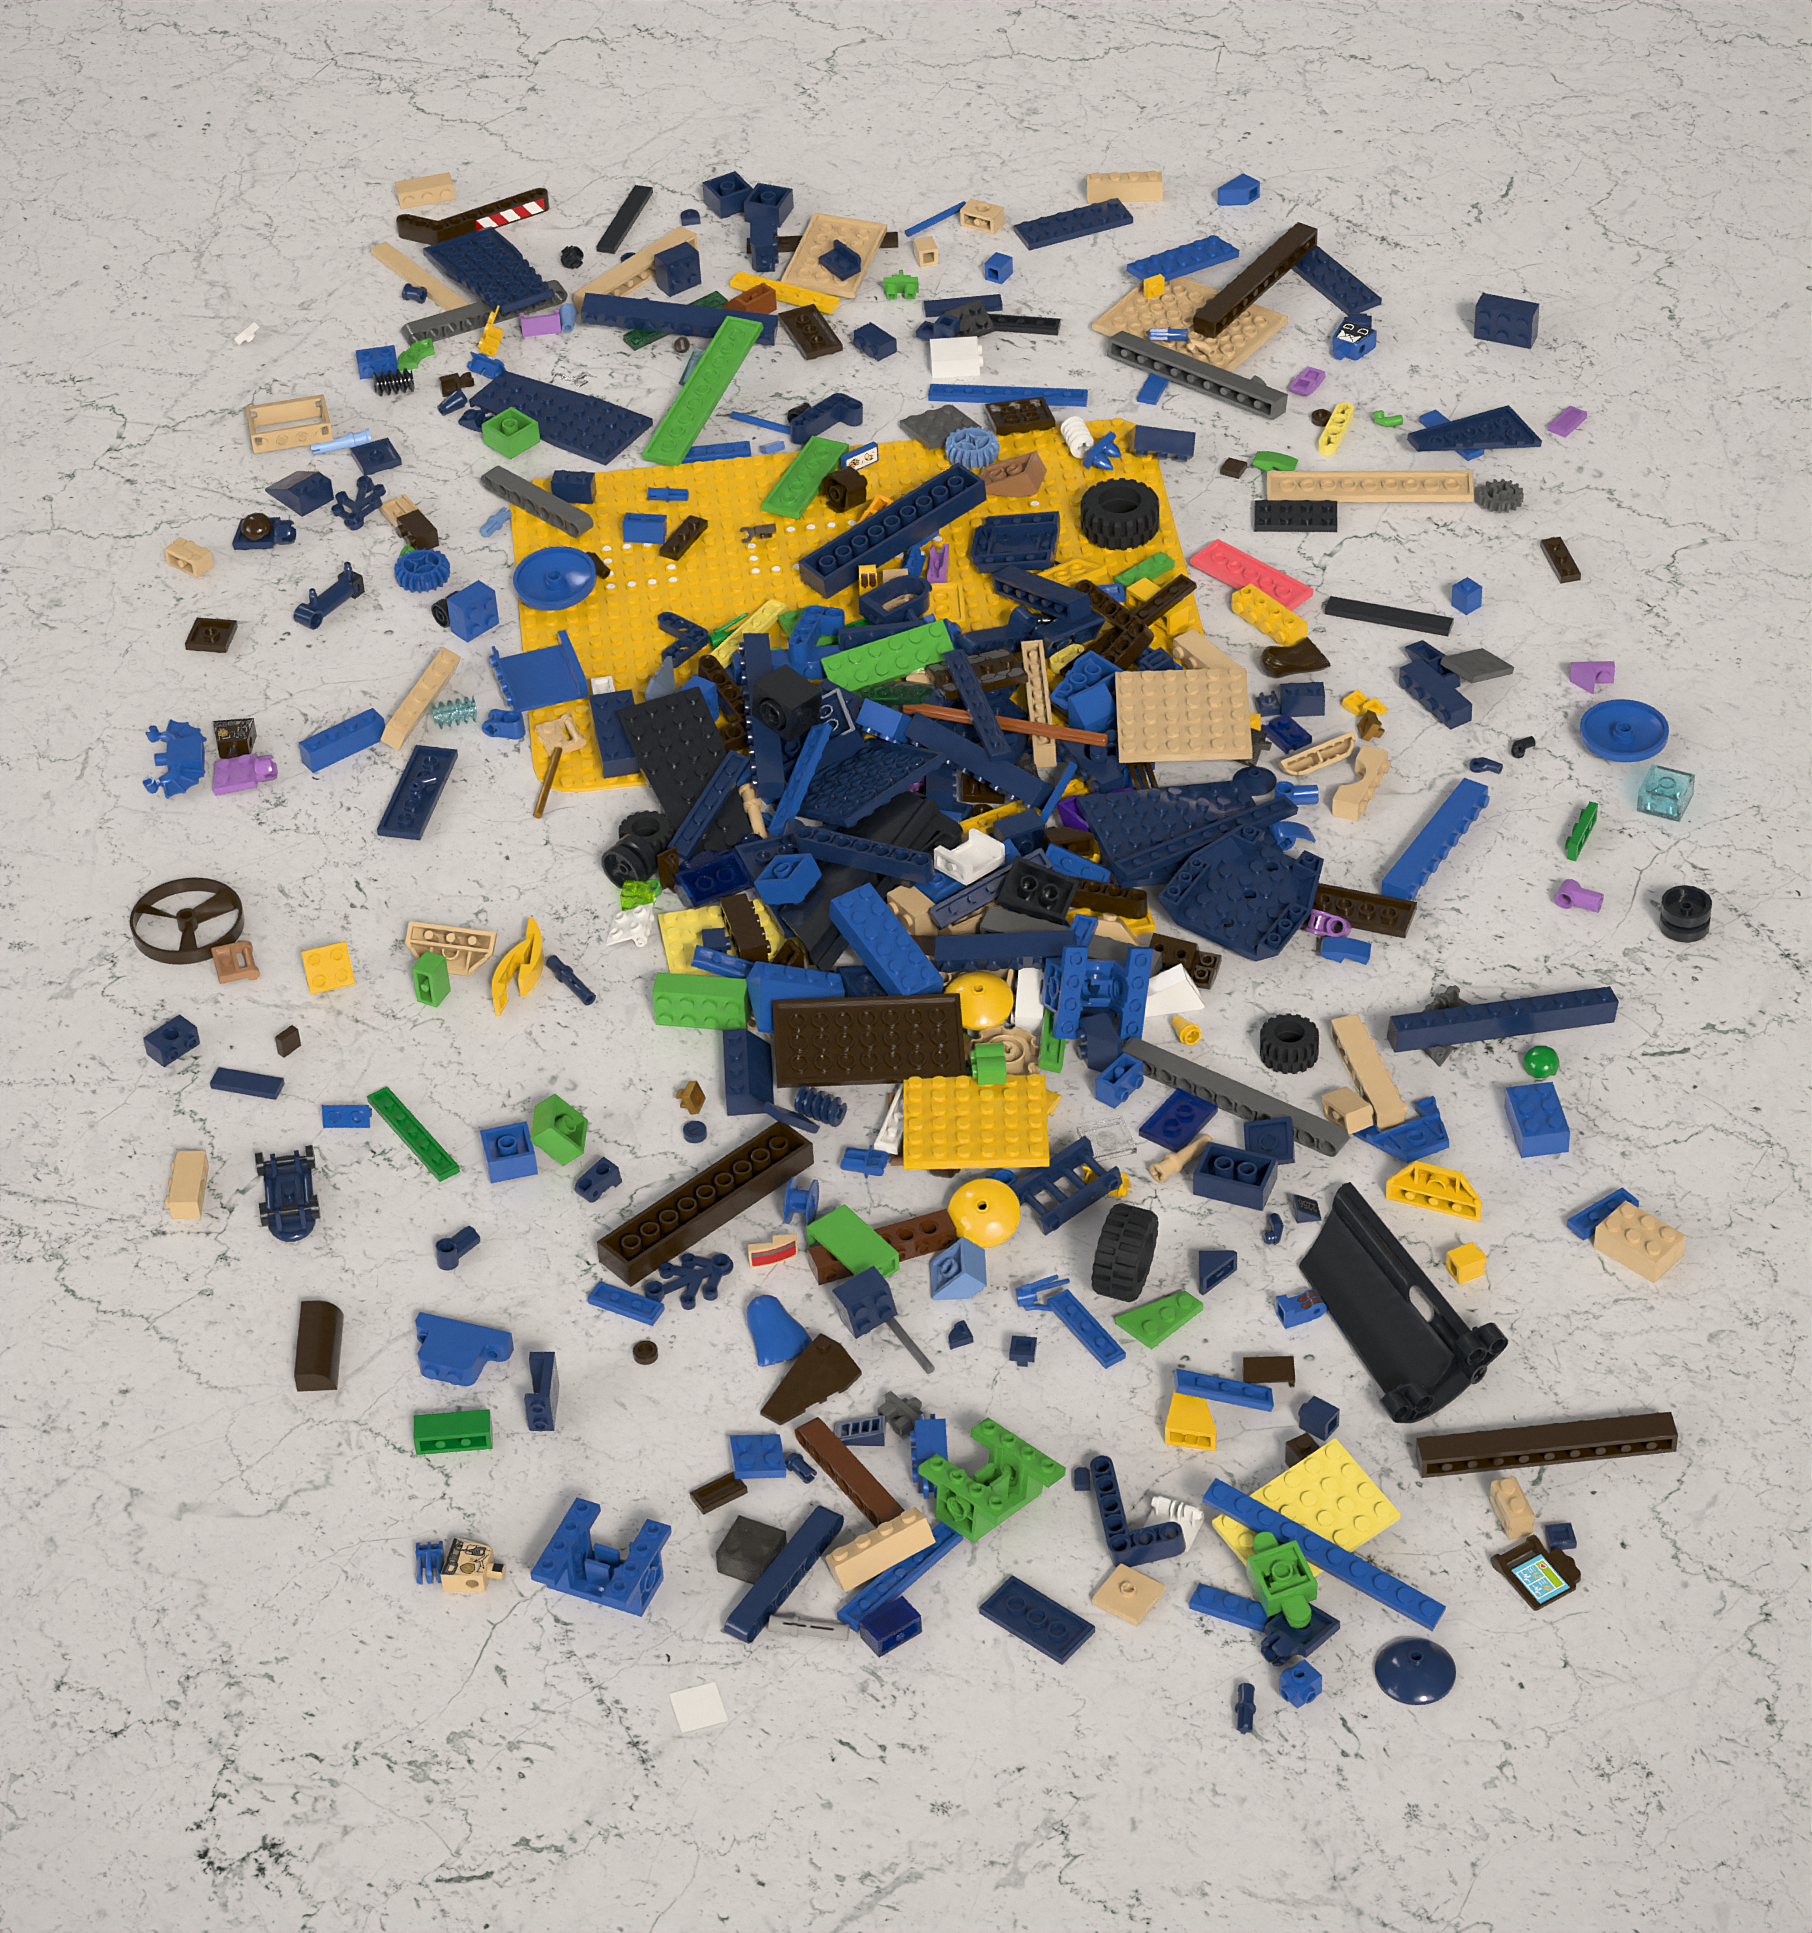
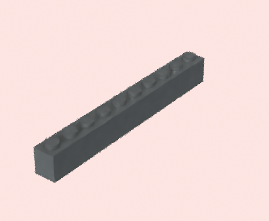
(1197, 375)

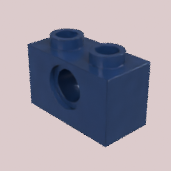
(171, 1040)

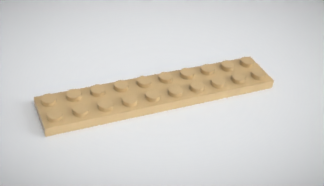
(1371, 486)

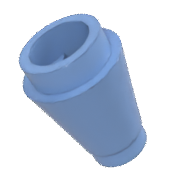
(567, 316)

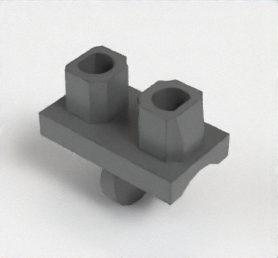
(903, 1410)

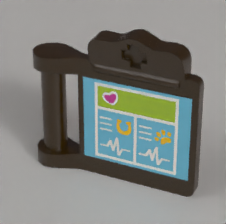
(1540, 1577)

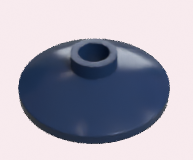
(1256, 779)

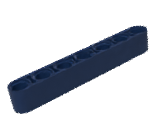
(865, 854)
(784, 1574)

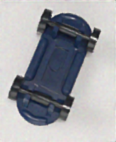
(289, 1197)

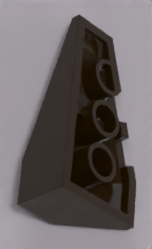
(815, 1375)

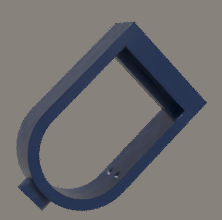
(871, 602)

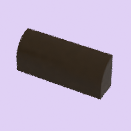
(318, 1346)

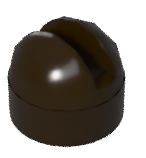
(678, 347)

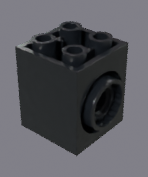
(786, 702)

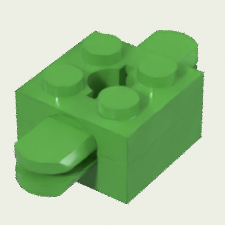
(1282, 1579)

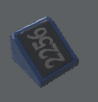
(1305, 1209)

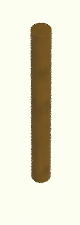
(547, 782)

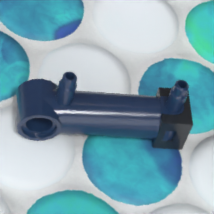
(348, 585)

